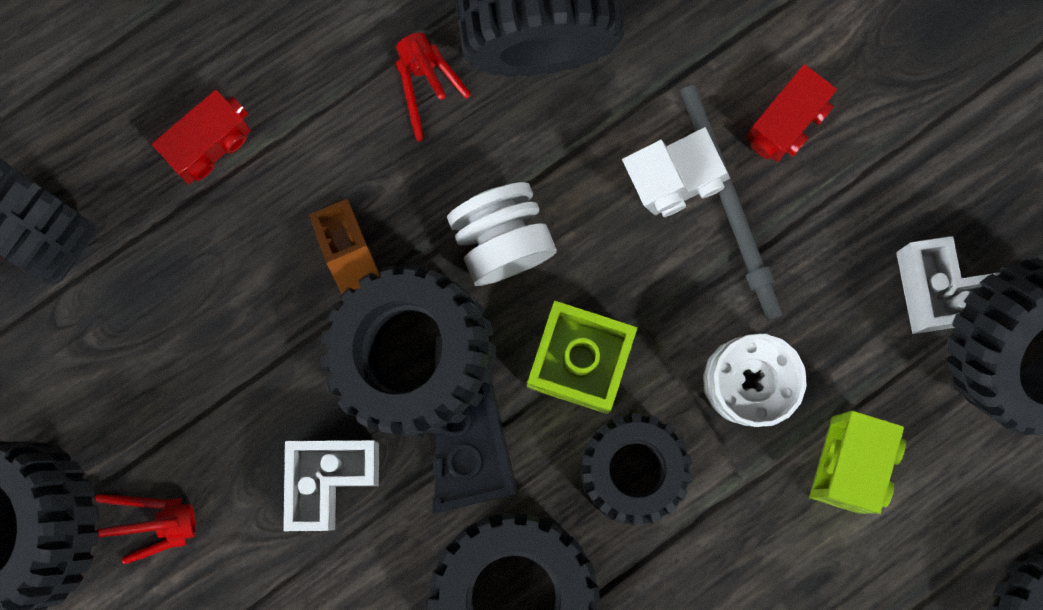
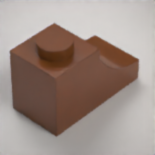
(343, 245)

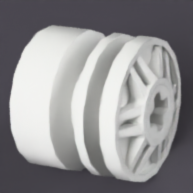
(498, 226)
(778, 384)

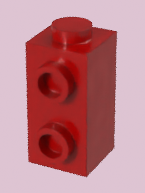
(791, 112)
(204, 137)

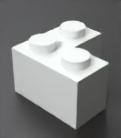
(676, 172)
(934, 283)
(315, 471)

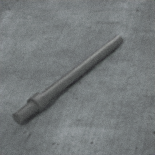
(759, 277)

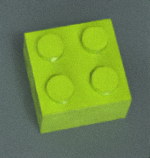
(581, 357)
(858, 463)

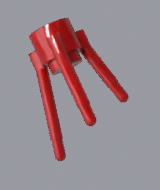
(420, 59)
(174, 522)

